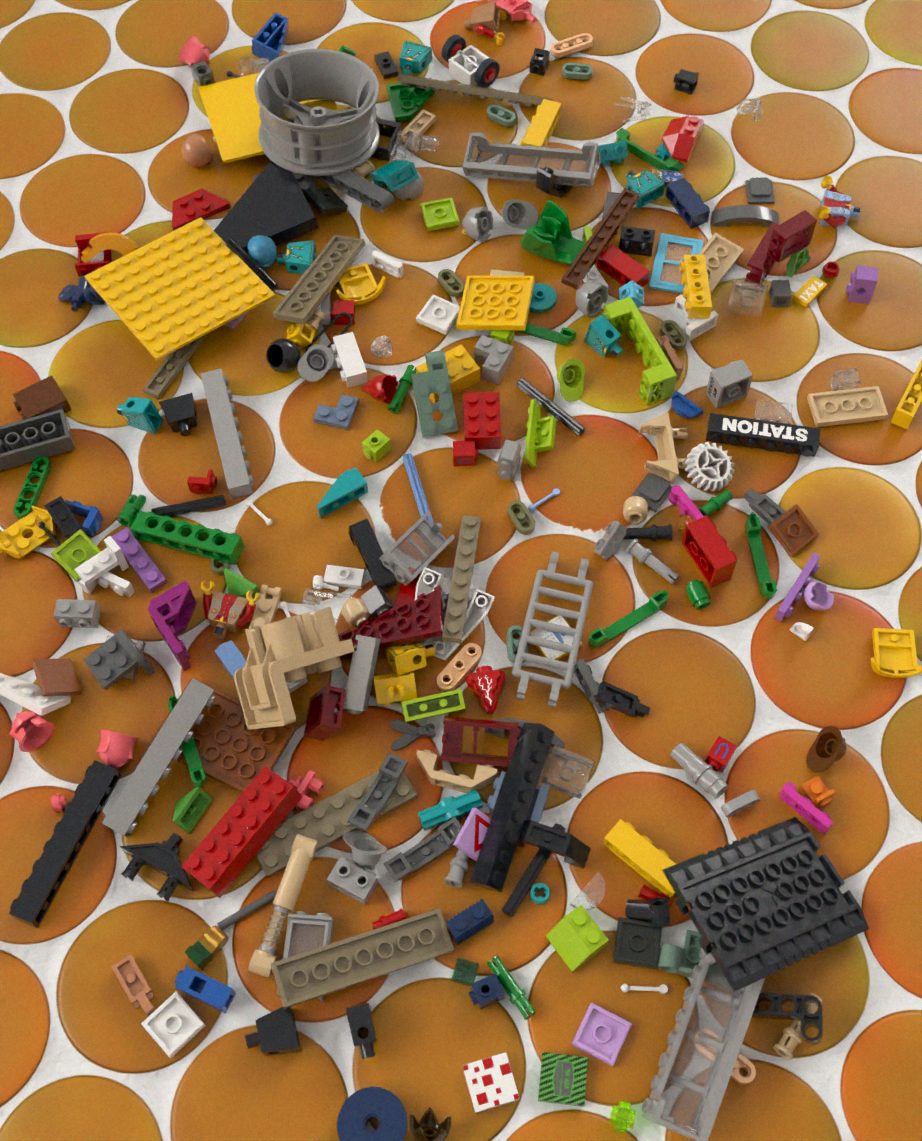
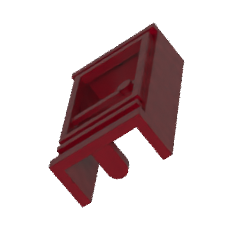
(761, 261)
(453, 738)

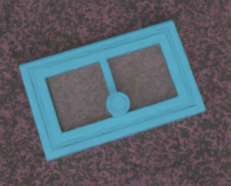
(669, 254)

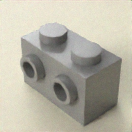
(77, 613)
(353, 880)

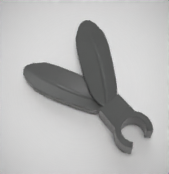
(410, 732)

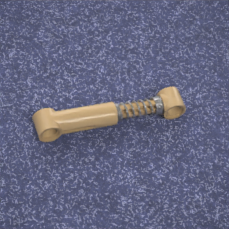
(284, 902)

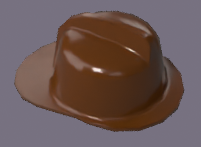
(826, 749)

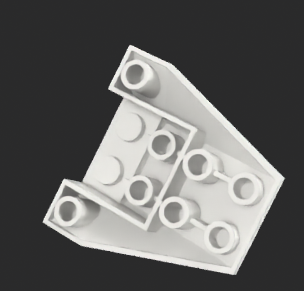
(477, 609)

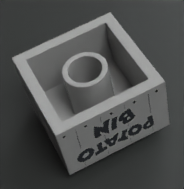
(729, 383)

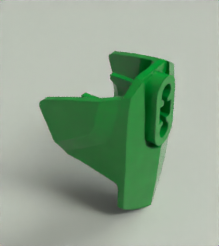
(552, 236)

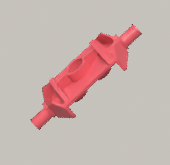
(517, 8)

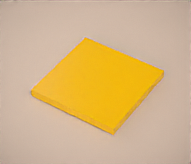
(495, 303)

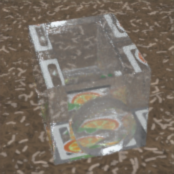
(845, 379)

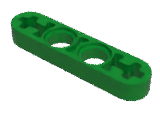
(29, 487)

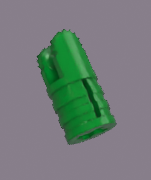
(131, 509)

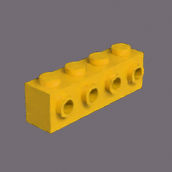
(542, 124)
(696, 287)
(640, 855)

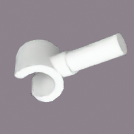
(318, 584)

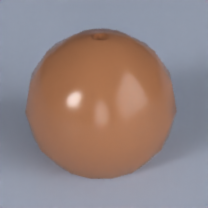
(196, 151)

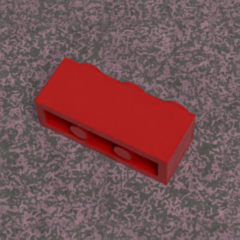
(622, 267)

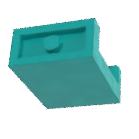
(395, 174)

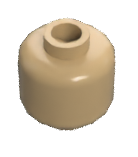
(635, 510)
(355, 611)

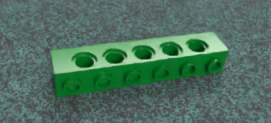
(188, 537)

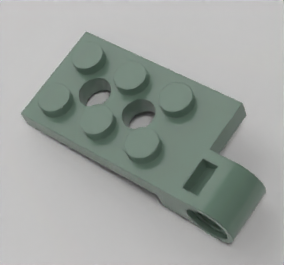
(434, 381)
(681, 960)

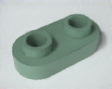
(577, 71)
(501, 115)
(512, 644)

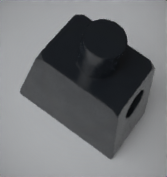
(180, 413)
(358, 1018)
(275, 1033)

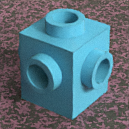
(634, 291)

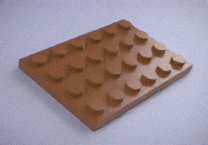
(229, 748)

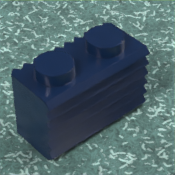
(469, 922)

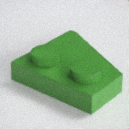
(797, 261)

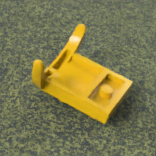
(359, 285)
(894, 653)

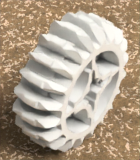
(709, 456)

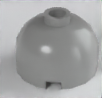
(411, 190)
(477, 223)
(590, 298)

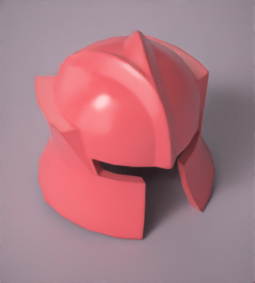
(194, 52)
(31, 730)
(116, 748)

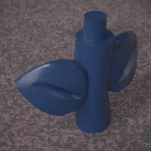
(80, 294)

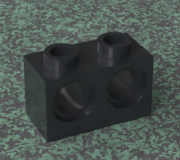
(636, 241)

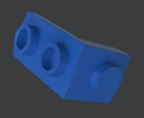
(93, 516)

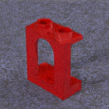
(85, 268)

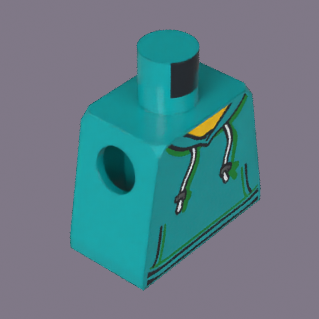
(414, 58)
(646, 186)
(298, 256)
(603, 337)
(141, 414)

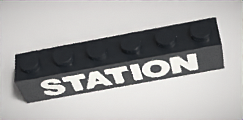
(763, 434)

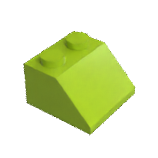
(577, 938)

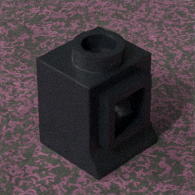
(539, 66)
(686, 81)

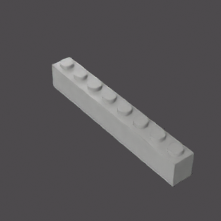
(226, 433)
(158, 758)

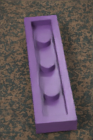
(139, 560)
(794, 594)

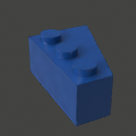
(271, 38)

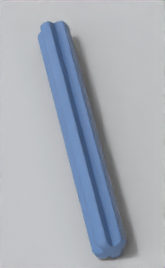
(417, 486)

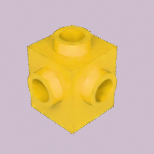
(301, 334)

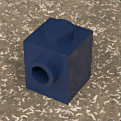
(486, 992)

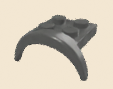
(116, 659)

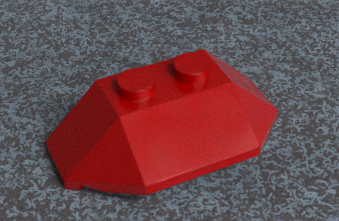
(682, 136)

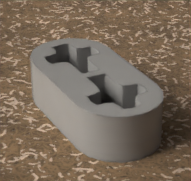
(740, 803)

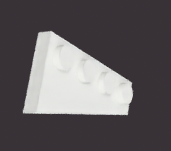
(30, 695)

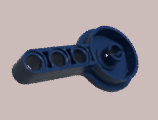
(370, 1104)

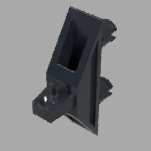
(160, 858)

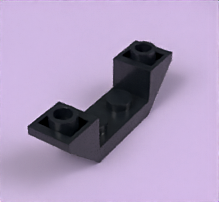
(546, 182)
(555, 841)

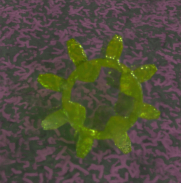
(622, 1116)

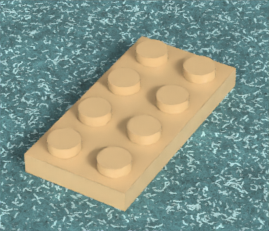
(719, 258)
(847, 406)

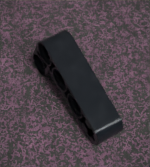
(370, 550)
(798, 1013)

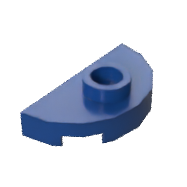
(685, 407)

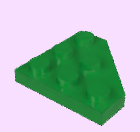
(407, 100)

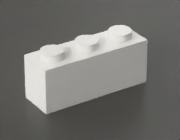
(349, 360)

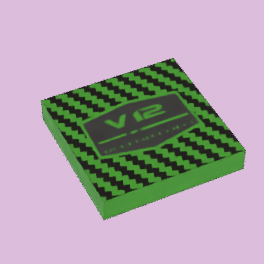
(563, 1079)

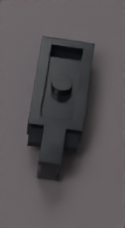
(63, 517)
(621, 700)

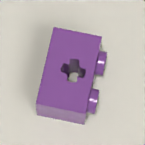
(862, 284)

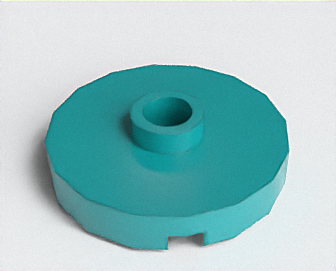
(542, 298)

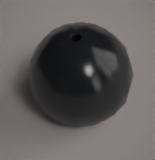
(283, 355)

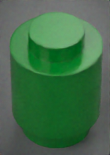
(698, 594)

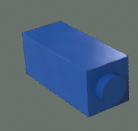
(204, 989)

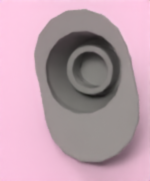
(519, 214)
(315, 362)
(364, 847)

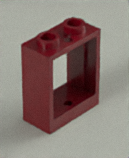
(791, 236)
(321, 717)

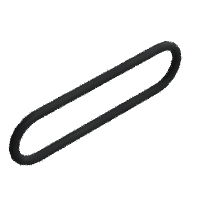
(343, 313)

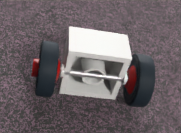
(469, 64)

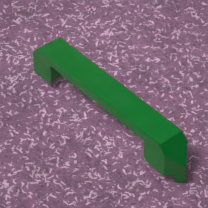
(670, 164)
(564, 337)
(753, 528)
(656, 603)
(191, 755)

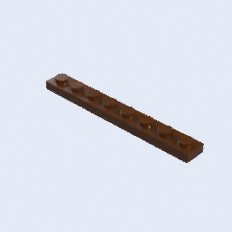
(600, 238)

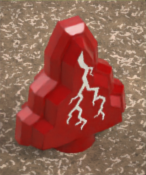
(487, 686)

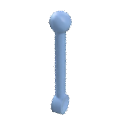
(556, 492)

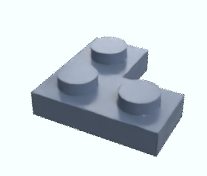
(340, 416)

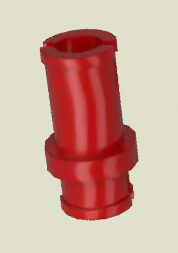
(647, 894)
(389, 919)

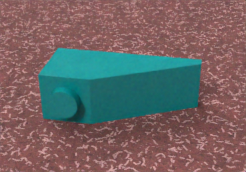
(344, 490)

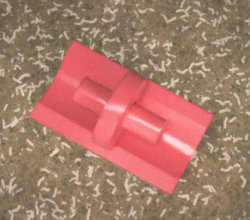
(304, 786)

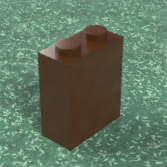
(41, 399)

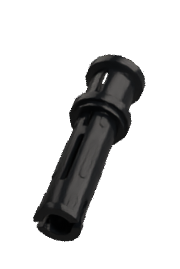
(653, 532)

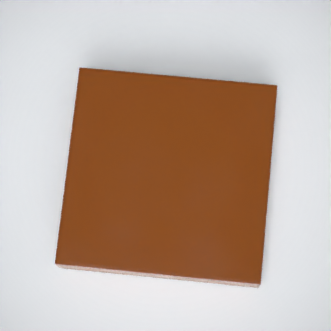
(793, 530)
(56, 677)

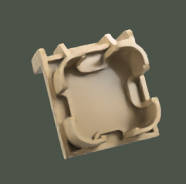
(281, 655)

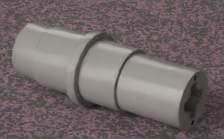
(699, 770)

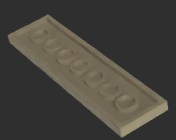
(318, 279)
(326, 821)
(361, 958)

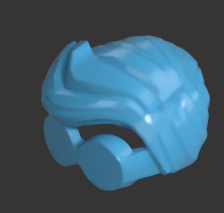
(262, 250)

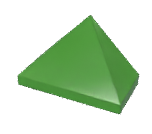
(238, 585)
(191, 808)

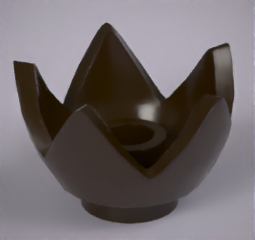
(429, 1128)

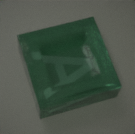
(465, 972)

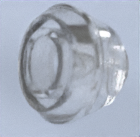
(382, 347)

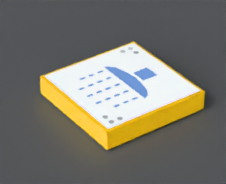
(553, 636)

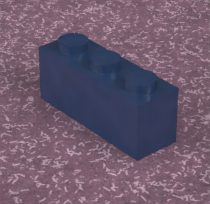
(687, 203)

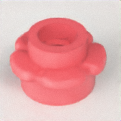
(58, 803)

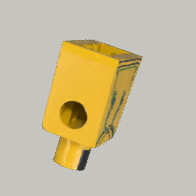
(408, 656)

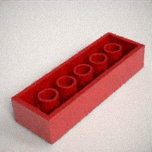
(242, 831)

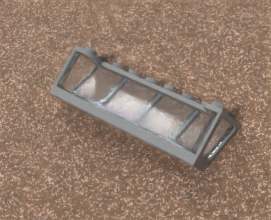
(521, 162)
(701, 1052)

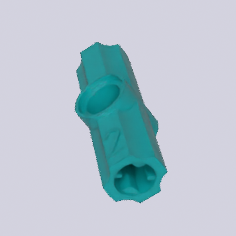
(449, 808)

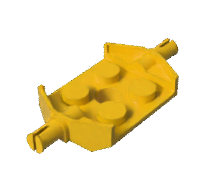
(13, 541)

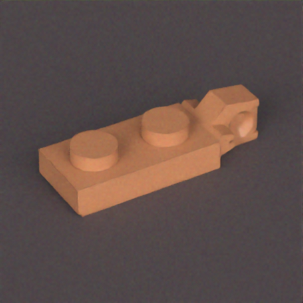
(670, 353)
(134, 984)

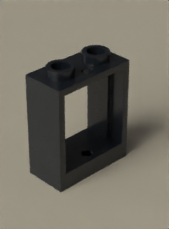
(390, 130)

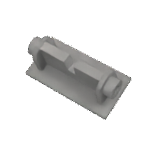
(604, 546)

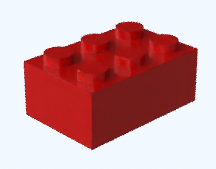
(483, 419)
(709, 551)

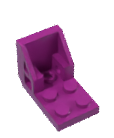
(177, 607)

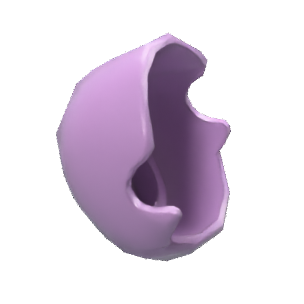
(817, 596)

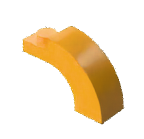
(108, 241)

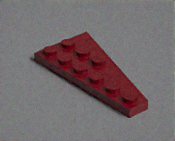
(404, 623)

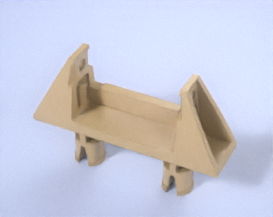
(667, 463)

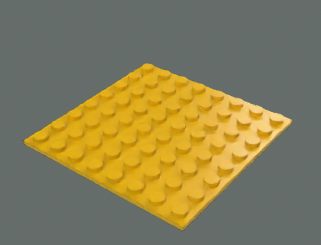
(236, 116)
(179, 288)

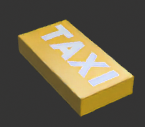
(809, 291)

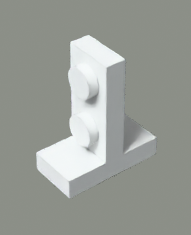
(696, 326)
(102, 562)
(110, 580)

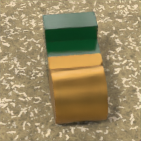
(207, 946)

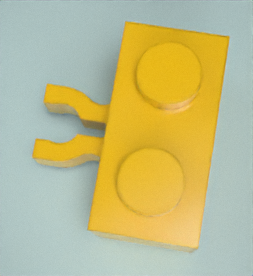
(394, 688)

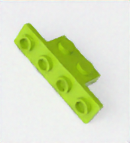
(539, 434)

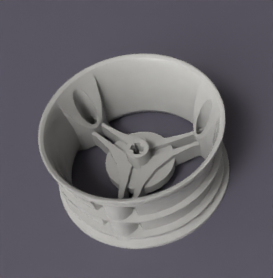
(320, 138)

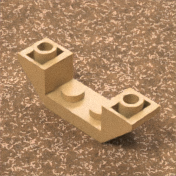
(483, 776)

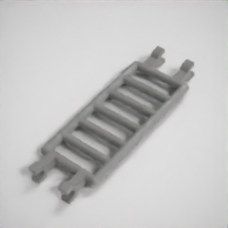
(577, 633)

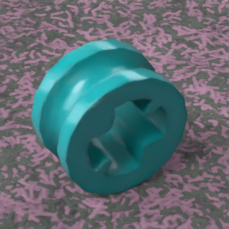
(540, 900)

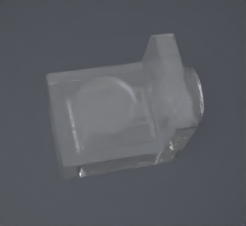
(751, 106)

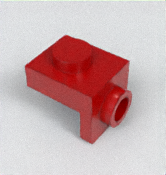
(202, 485)

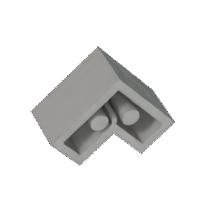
(495, 358)

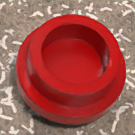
(831, 269)

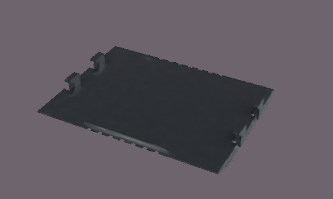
(765, 902)

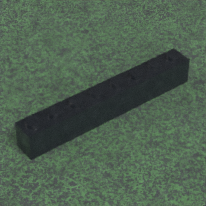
(512, 807)
(65, 844)

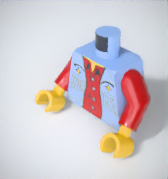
(835, 205)

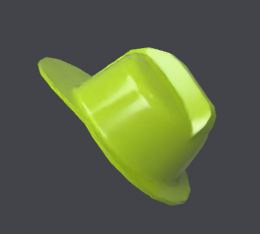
(571, 379)

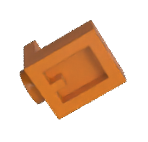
(817, 792)

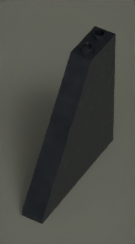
(269, 208)

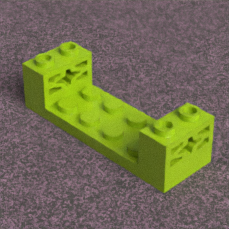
(660, 378)

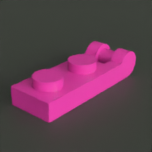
(684, 503)
(805, 808)

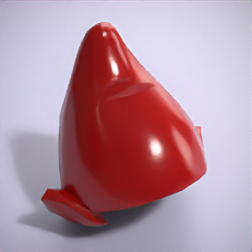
(381, 388)

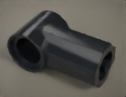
(655, 910)

